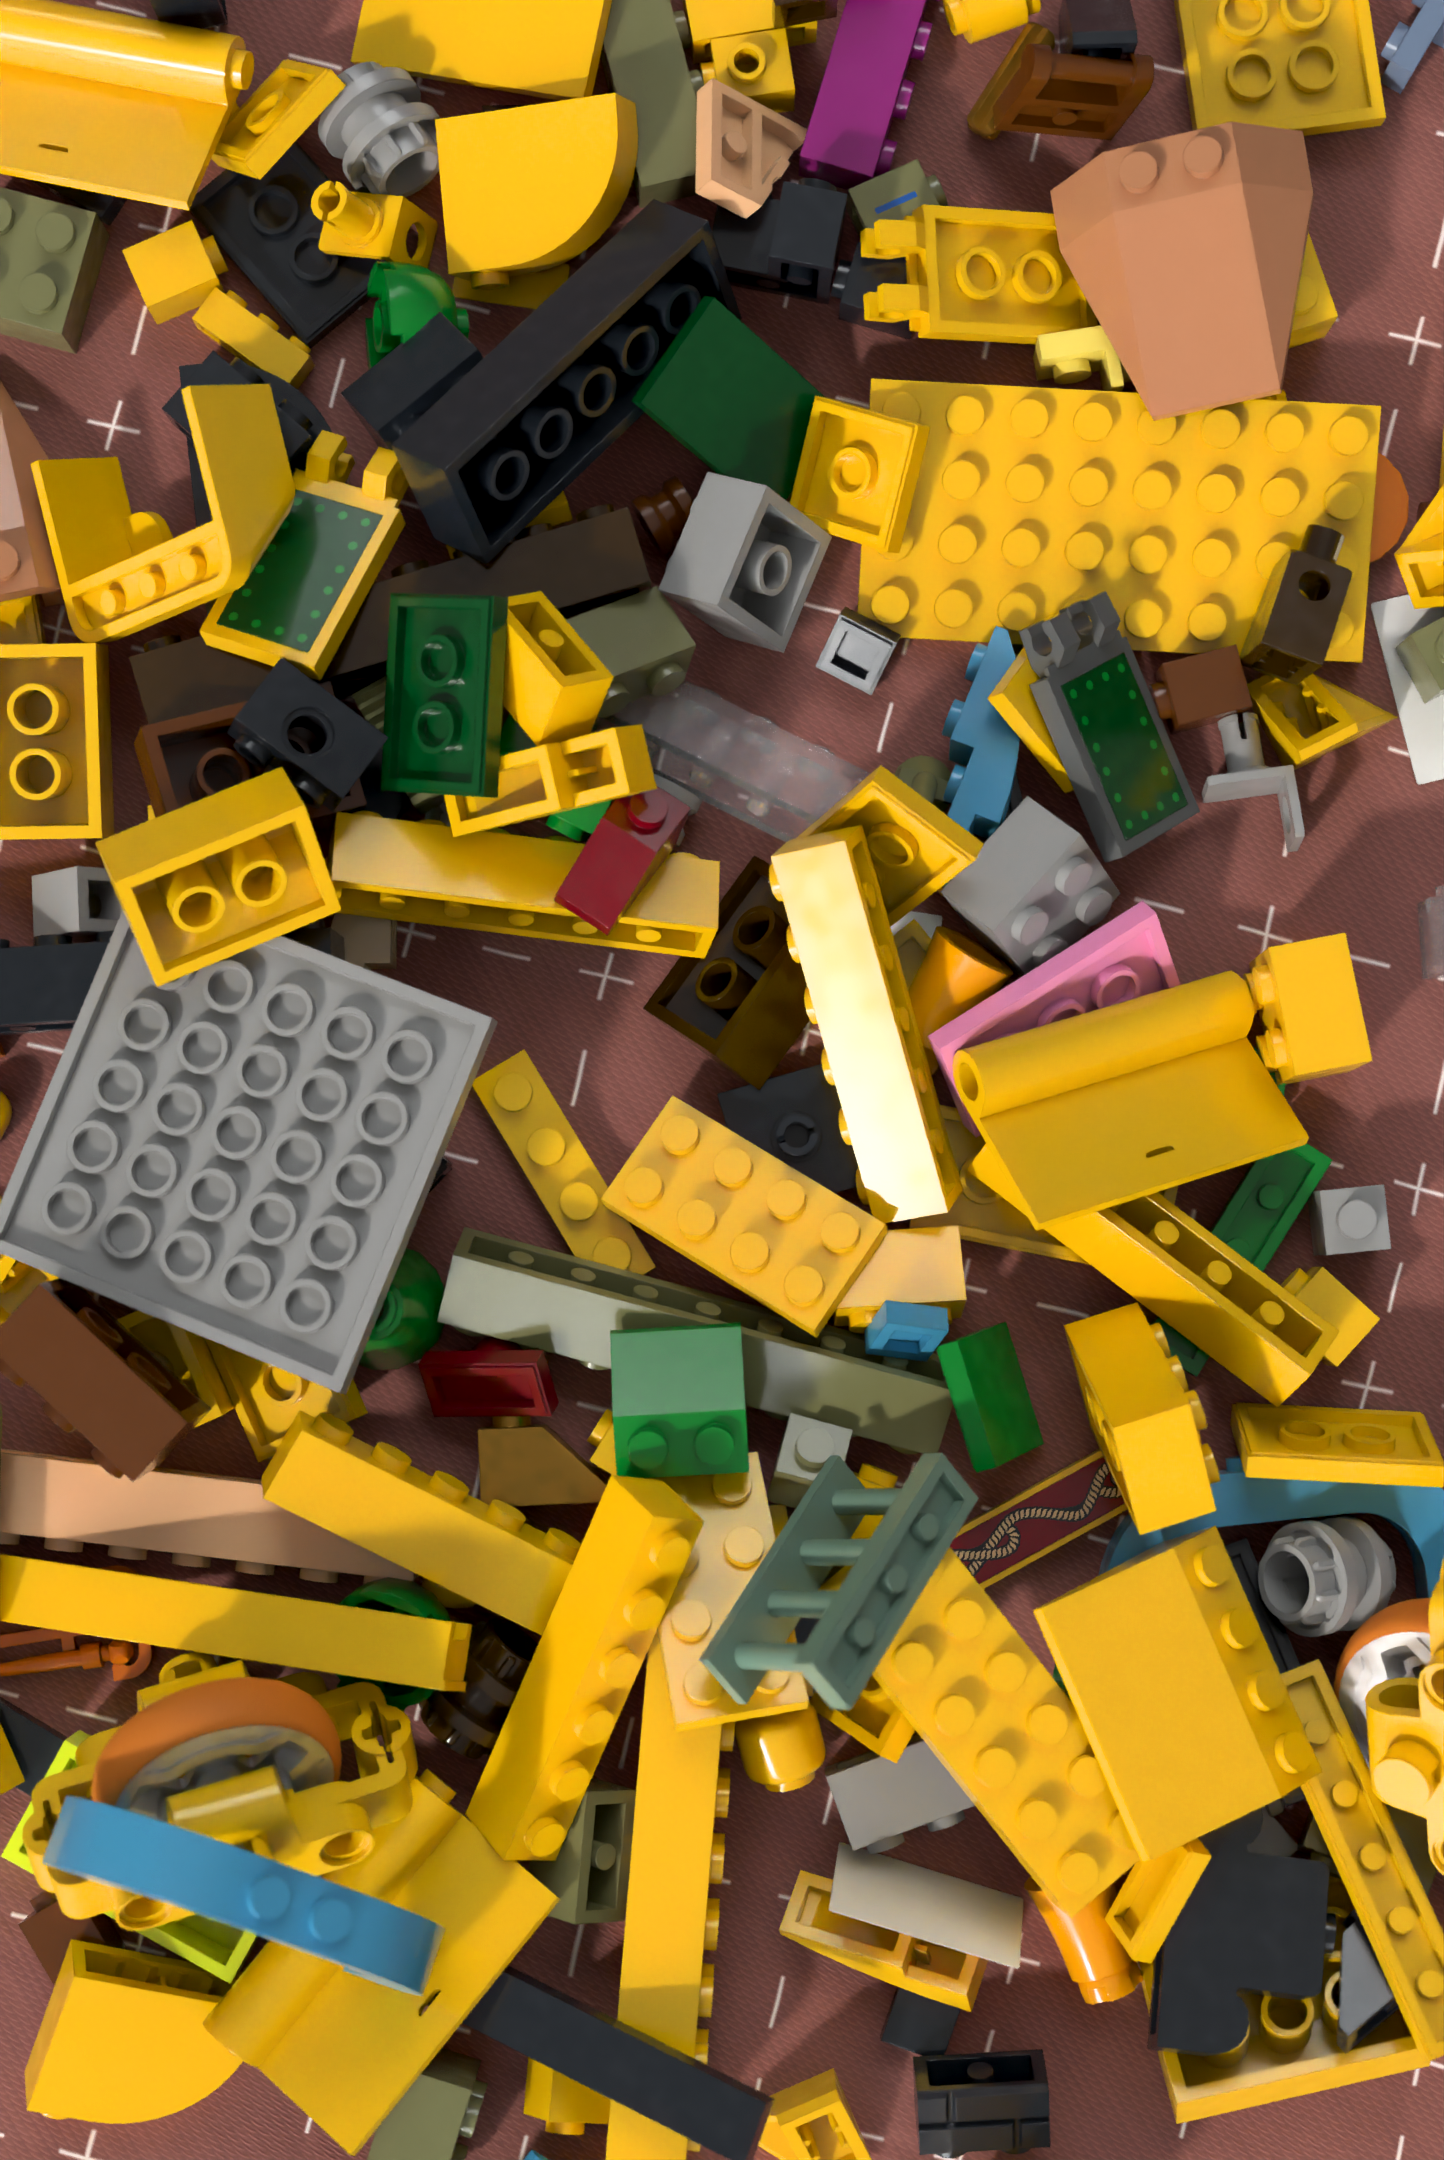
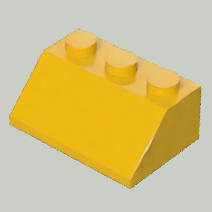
(219, 875)

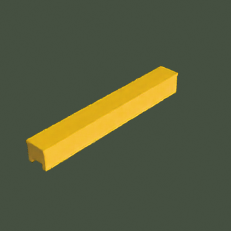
(234, 1623)

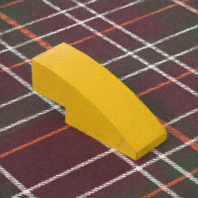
(559, 779)
(878, 1951)

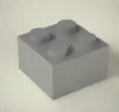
(745, 561)
(1031, 889)

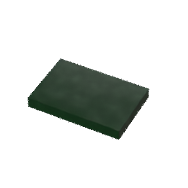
(731, 399)
(444, 694)

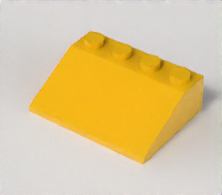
(1177, 1692)
(1286, 2046)

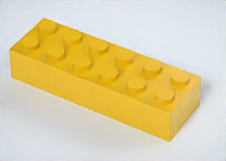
(1005, 1736)

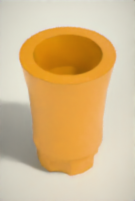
(951, 982)
(1090, 1946)

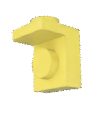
(1076, 354)

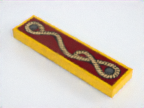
(1038, 1520)

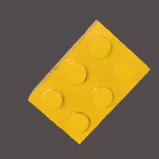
(55, 742)
(1143, 1417)

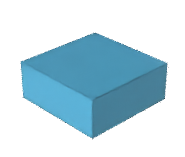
(906, 1330)

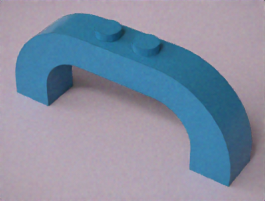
(1242, 1500)
(245, 1892)

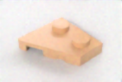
(740, 148)

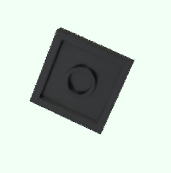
(796, 1123)

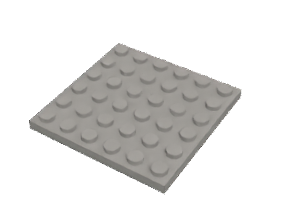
(244, 1146)

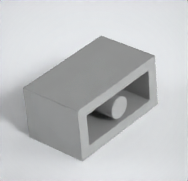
(888, 1798)

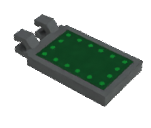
(1106, 727)

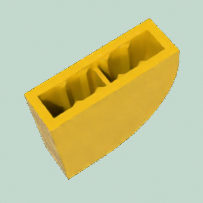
(532, 184)
(126, 2038)

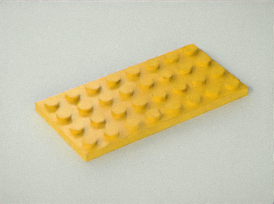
(1083, 494)

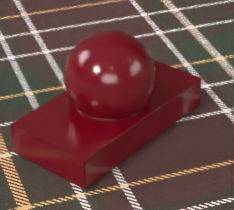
(489, 1381)

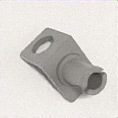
(1251, 778)

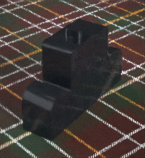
(1245, 1929)

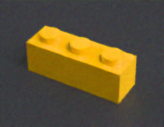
(253, 338)

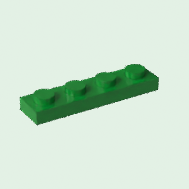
(1257, 1221)

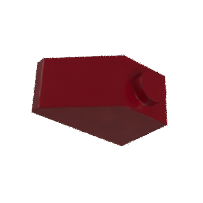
(622, 856)

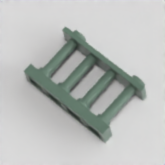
(873, 1598)

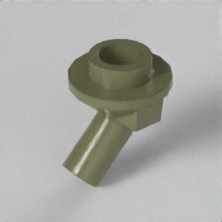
(926, 777)

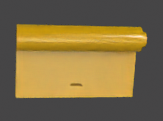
(114, 99)
(1126, 1099)
(357, 2046)

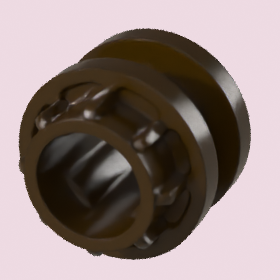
(493, 1674)

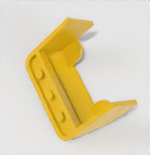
(127, 567)

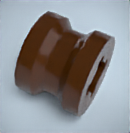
(664, 514)

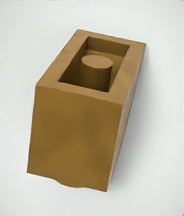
(533, 1466)

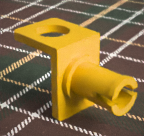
(371, 225)

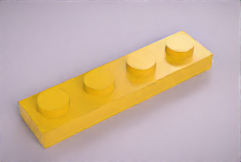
(558, 1165)

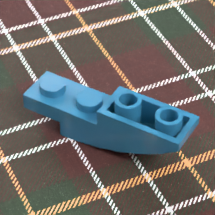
(982, 744)

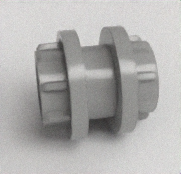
(381, 131)
(1326, 1575)

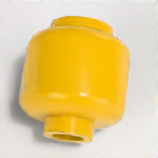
(781, 1748)

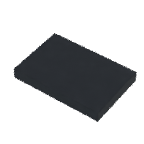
(275, 242)

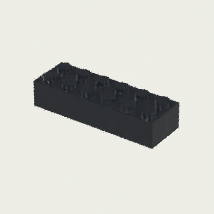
(559, 383)

